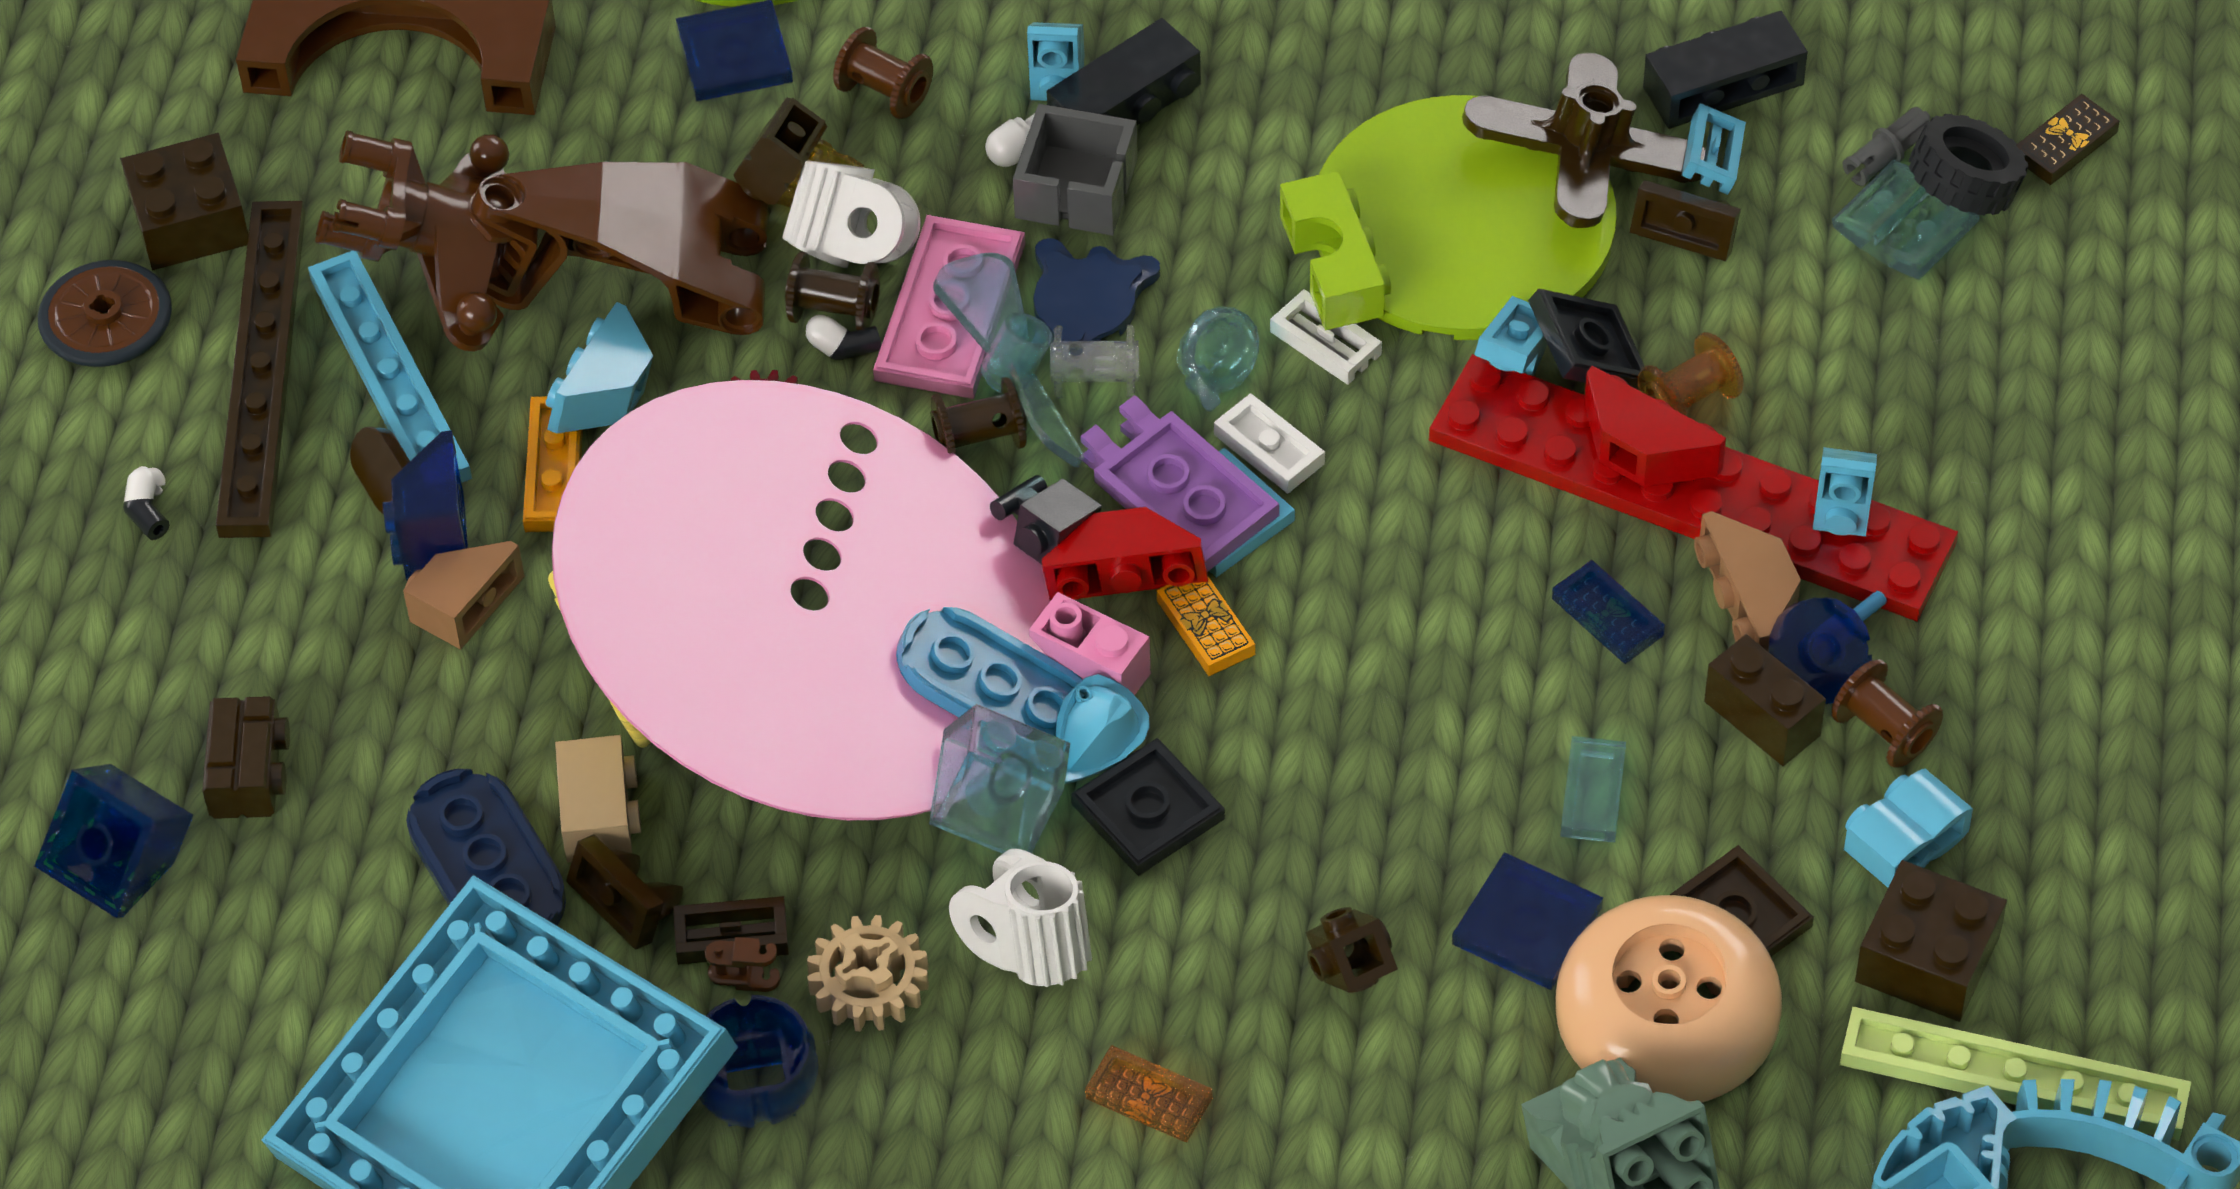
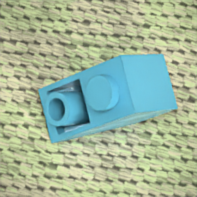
(1053, 55)
(1844, 492)

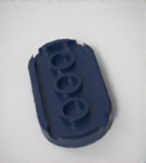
(475, 827)

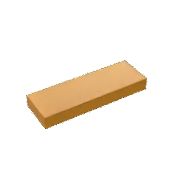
(548, 467)

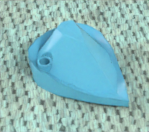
(1101, 724)

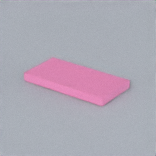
(924, 339)

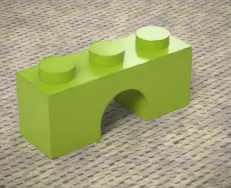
(1324, 217)

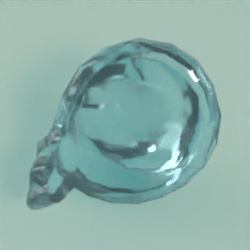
(1217, 353)

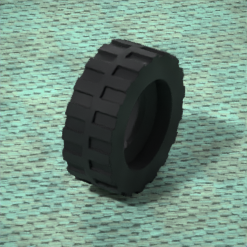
(1943, 158)

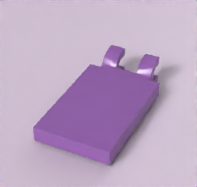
(1180, 479)

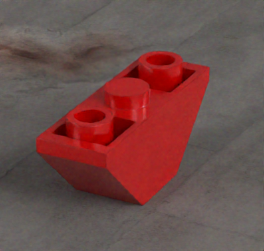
(1647, 436)
(1123, 555)

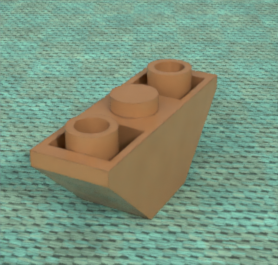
(1749, 574)

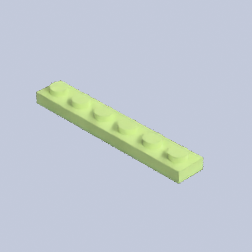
(1971, 1061)

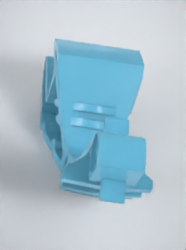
(1969, 1141)

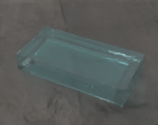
(1593, 789)

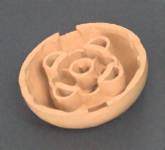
(1665, 1027)

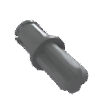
(1886, 145)

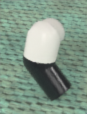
(838, 341)
(138, 501)

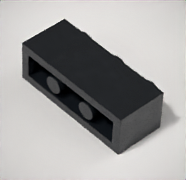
(1725, 68)
(1134, 76)

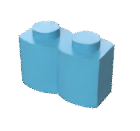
(1911, 823)

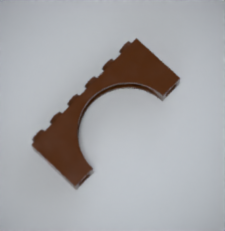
(502, 37)

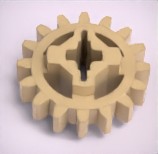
(866, 977)

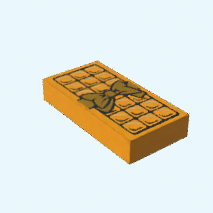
(1206, 625)

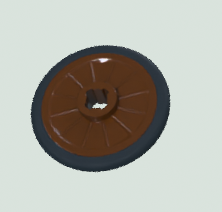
(73, 309)

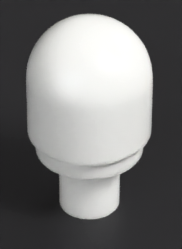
(1007, 141)

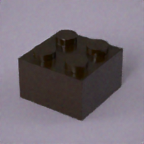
(185, 201)
(1930, 940)

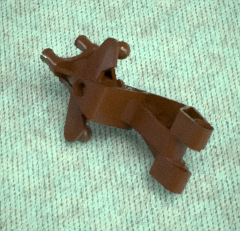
(504, 235)

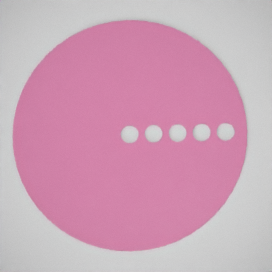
(683, 570)

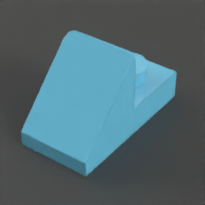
(1513, 339)

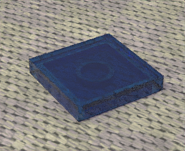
(734, 50)
(1526, 920)

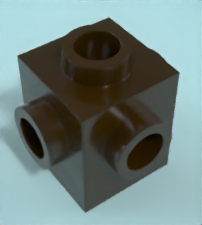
(1365, 954)

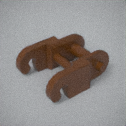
(741, 964)

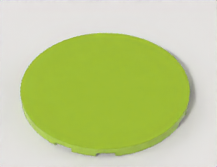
(1462, 218)

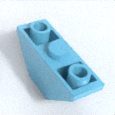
(603, 377)

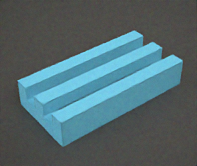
(1707, 168)

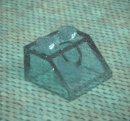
(997, 780)

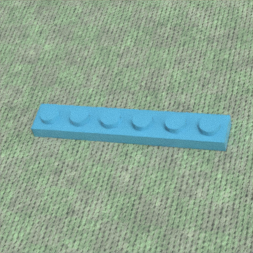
(380, 354)

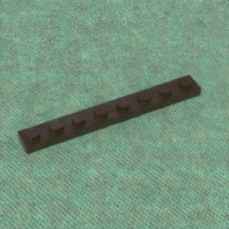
(261, 370)

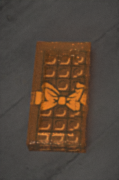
(1148, 1093)

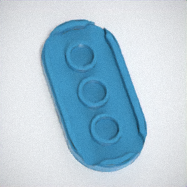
(968, 662)

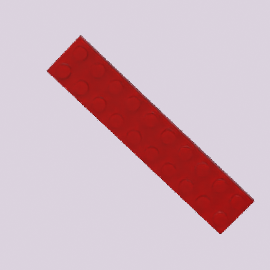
(1548, 438)

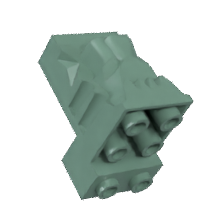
(1620, 1134)

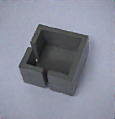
(1075, 169)

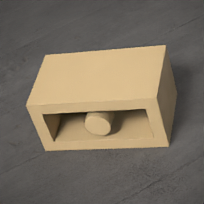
(595, 793)

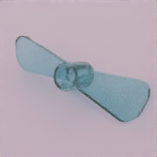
(988, 303)

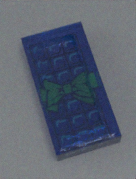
(1608, 611)

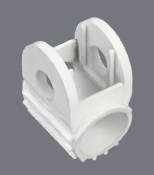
(833, 211)
(1035, 938)

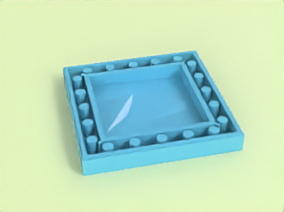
(502, 1065)

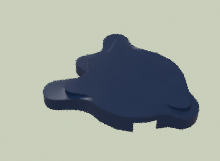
(1089, 294)

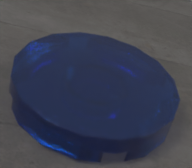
(1821, 643)

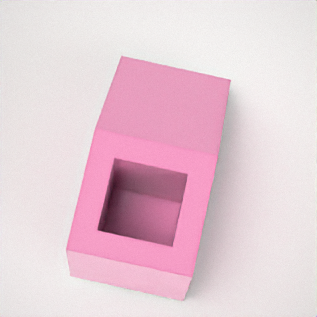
(1092, 643)

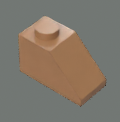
(462, 589)

